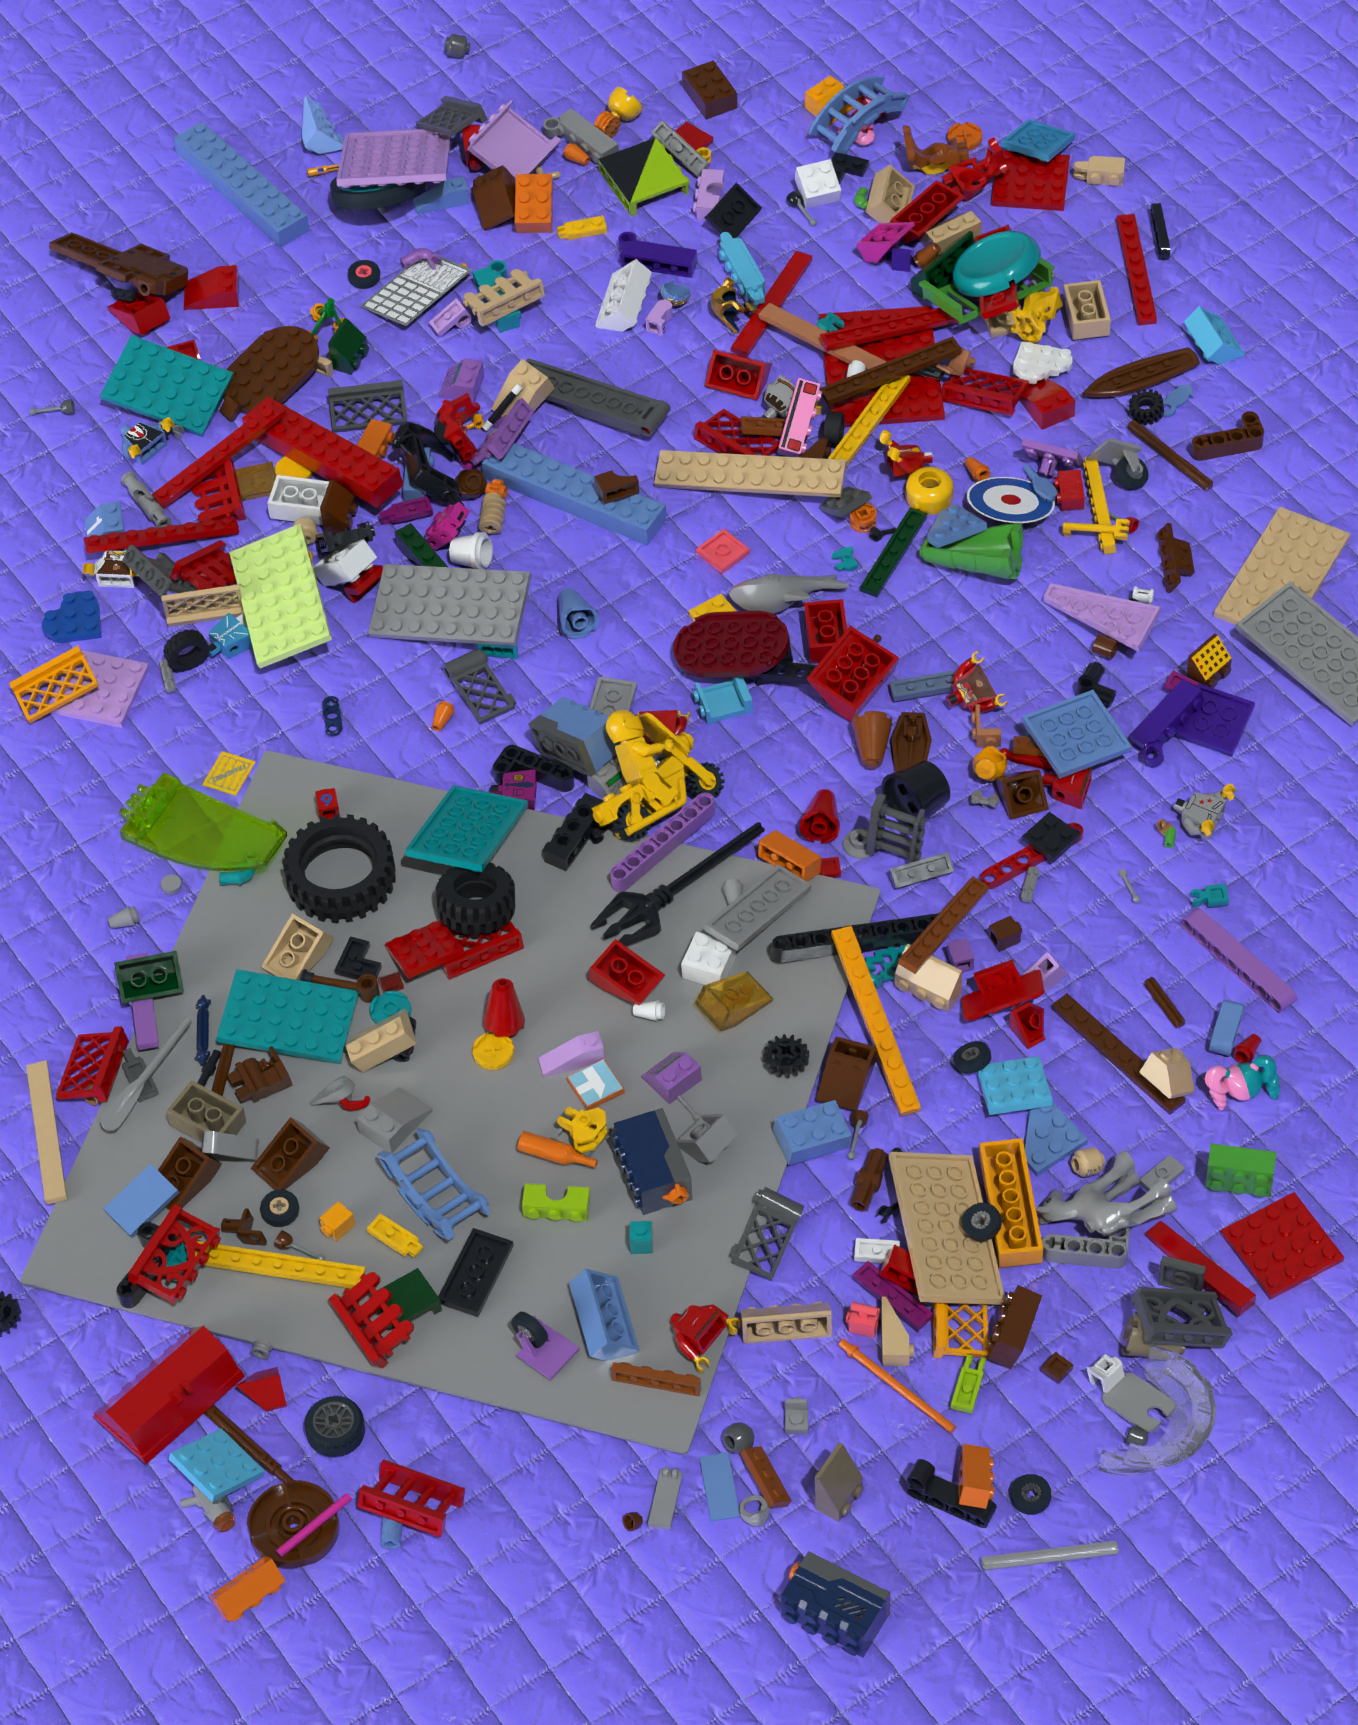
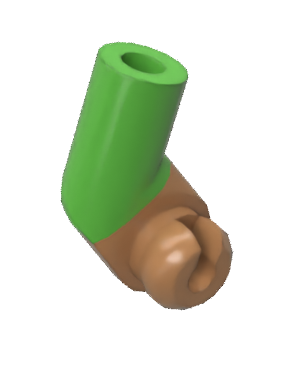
(1168, 832)

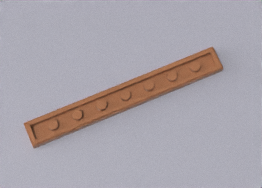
(811, 335)

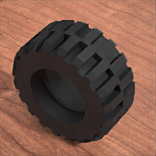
(475, 915)

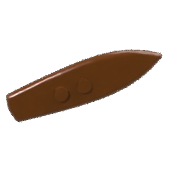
(1142, 373)

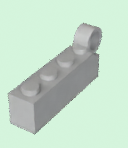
(582, 133)

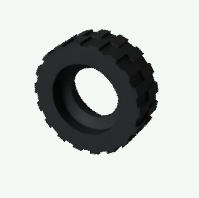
(181, 641)

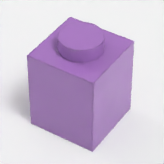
(960, 955)

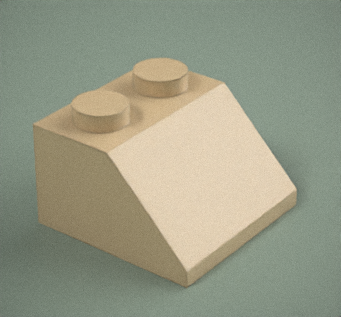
(1169, 1072)

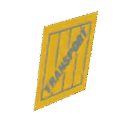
(228, 773)

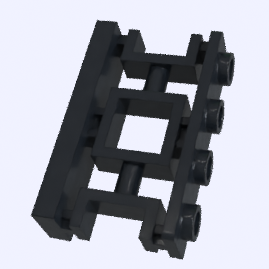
(328, 541)

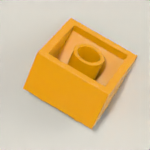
(821, 94)

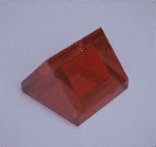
(391, 982)

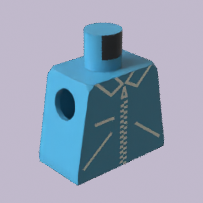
(229, 637)

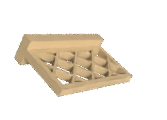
(202, 611)

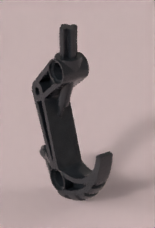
(412, 440)

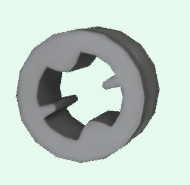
(261, 1349)

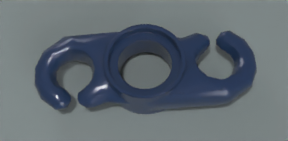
(337, 721)

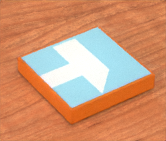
(595, 1084)

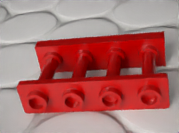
(407, 1512)

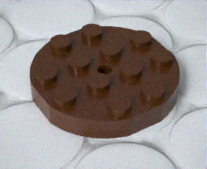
(290, 1504)

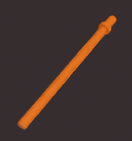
(853, 1351)

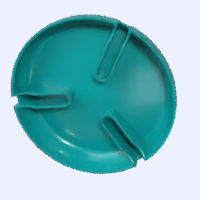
(994, 262)

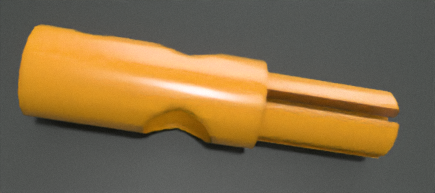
(314, 171)

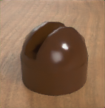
(632, 1521)

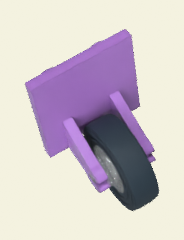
(541, 1345)

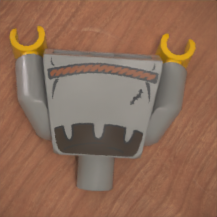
(779, 397)

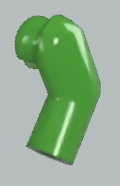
(860, 199)

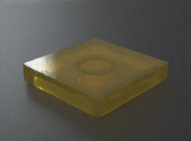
(256, 480)

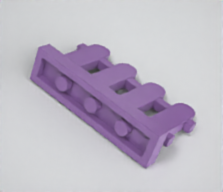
(505, 432)

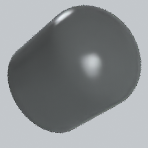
(1137, 1436)

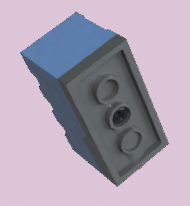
(573, 736)

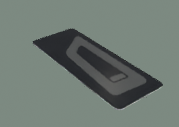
(932, 372)

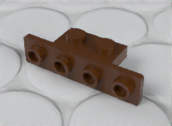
(1175, 557)

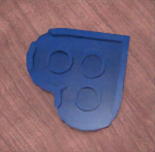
(75, 620)

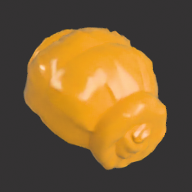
(989, 763)

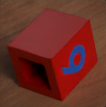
(327, 803)

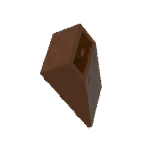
(847, 1073)

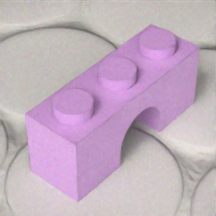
(709, 192)

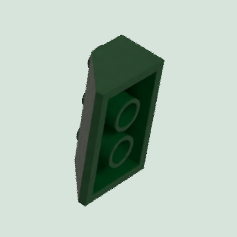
(149, 976)

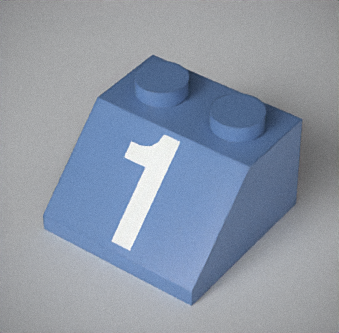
(105, 519)

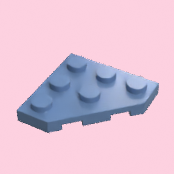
(953, 525)
(1050, 1138)

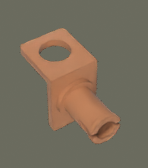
(959, 363)

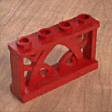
(168, 1227)

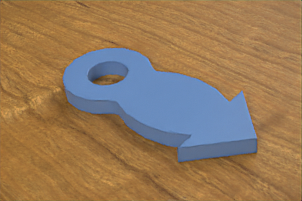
(1177, 398)

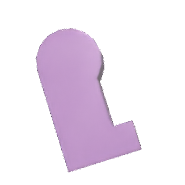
(658, 317)

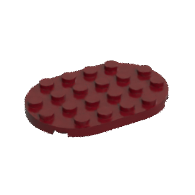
(731, 644)

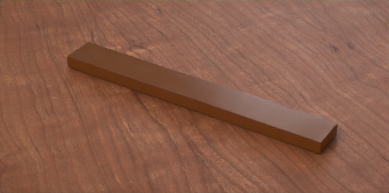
(943, 925)

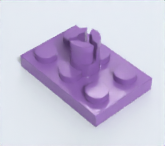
(1051, 455)

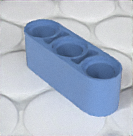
(1226, 1027)

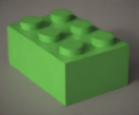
(1240, 1170)

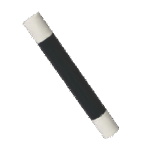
(502, 407)

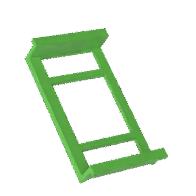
(1042, 272)

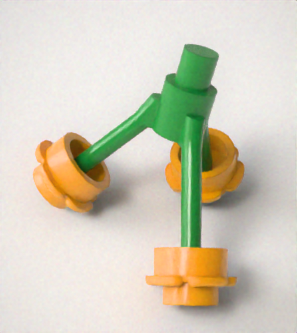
(321, 312)

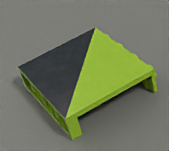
(641, 173)

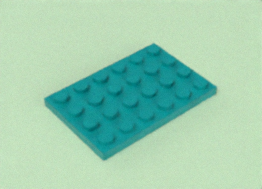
(166, 385)
(466, 828)
(289, 1015)

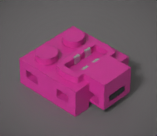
(446, 525)

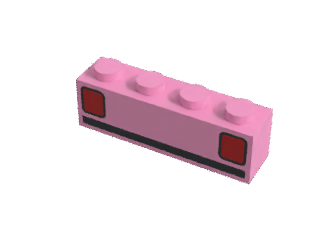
(798, 418)

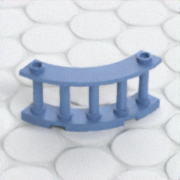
(866, 113)
(418, 1201)

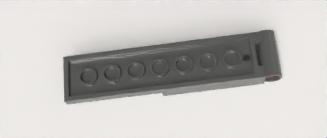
(604, 401)

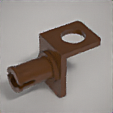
(243, 1228)

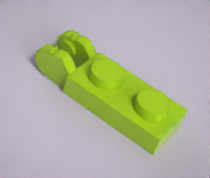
(968, 1386)

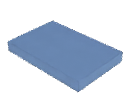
(141, 1200)

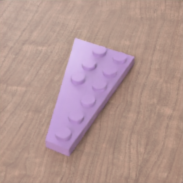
(1116, 617)

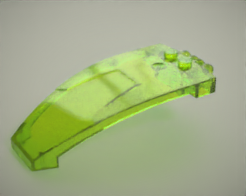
(198, 828)

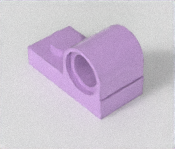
(451, 315)

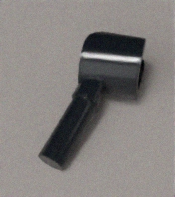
(877, 534)
(597, 836)
(886, 1211)

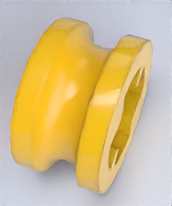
(705, 153)

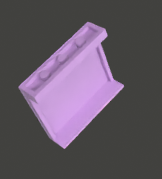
(511, 143)

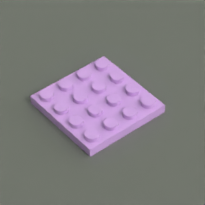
(113, 698)

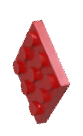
(424, 948)

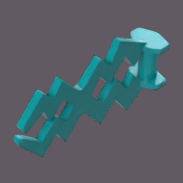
(887, 974)

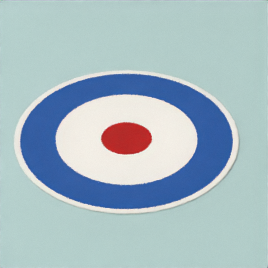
(1008, 500)

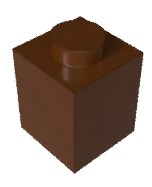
(1005, 933)

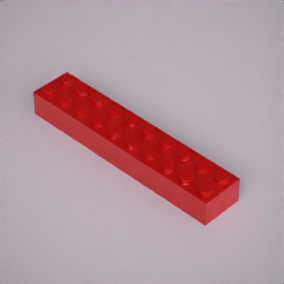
(329, 455)

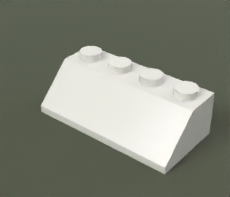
(624, 297)

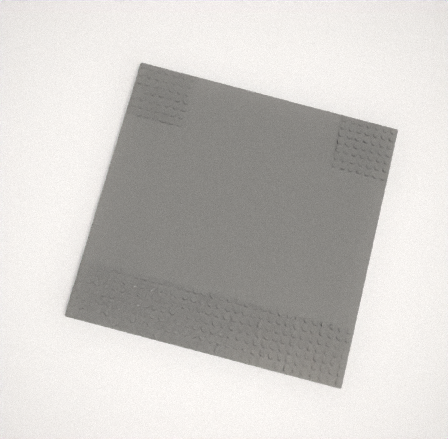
(473, 1115)

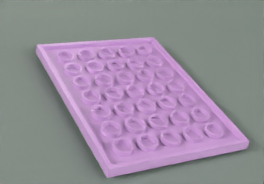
(393, 158)

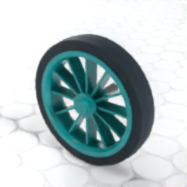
(373, 196)

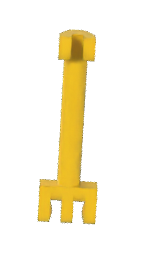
(1119, 529)

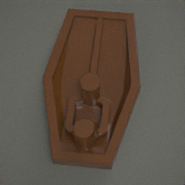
(910, 740)

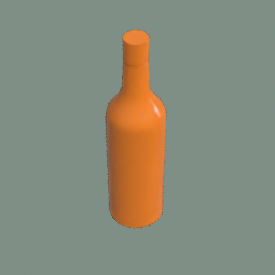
(552, 1150)

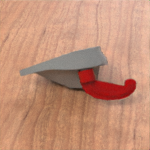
(340, 1093)

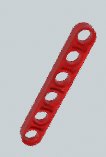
(1017, 867)

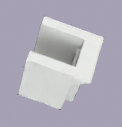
(1108, 1370)

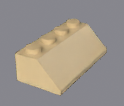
(786, 1322)

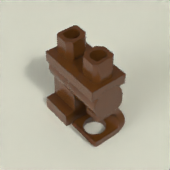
(256, 1081)

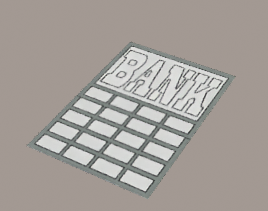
(415, 290)

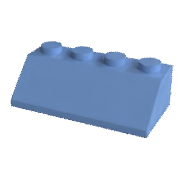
(603, 1315)

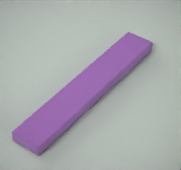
(144, 1019)

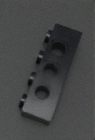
(573, 834)

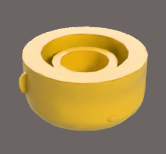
(929, 499)

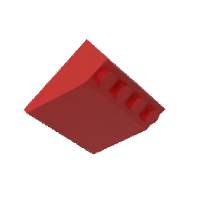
(852, 672)

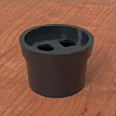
(916, 788)

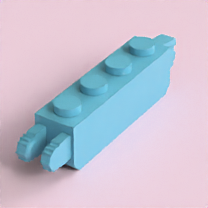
(742, 268)

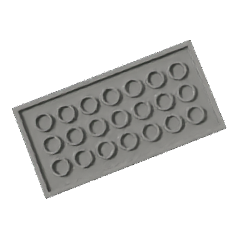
(450, 604)
(1308, 647)

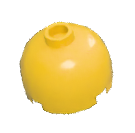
(623, 105)

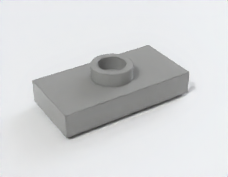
(1168, 1168)

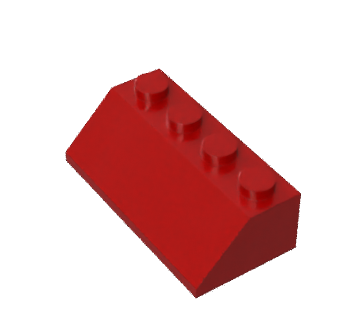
(928, 209)

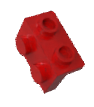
(364, 583)

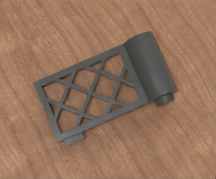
(466, 668)
(776, 1208)

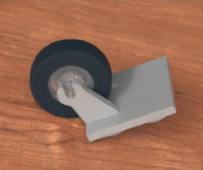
(1128, 467)

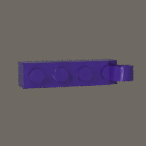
(657, 257)
(1165, 720)

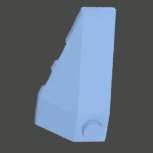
(317, 131)

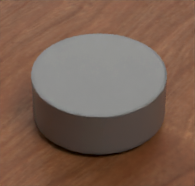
(171, 884)

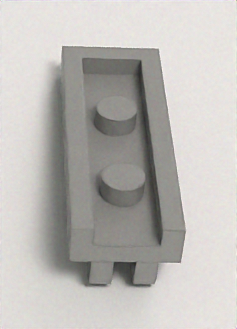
(665, 1499)

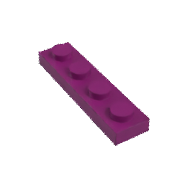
(901, 1301)

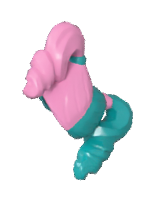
(1243, 1080)

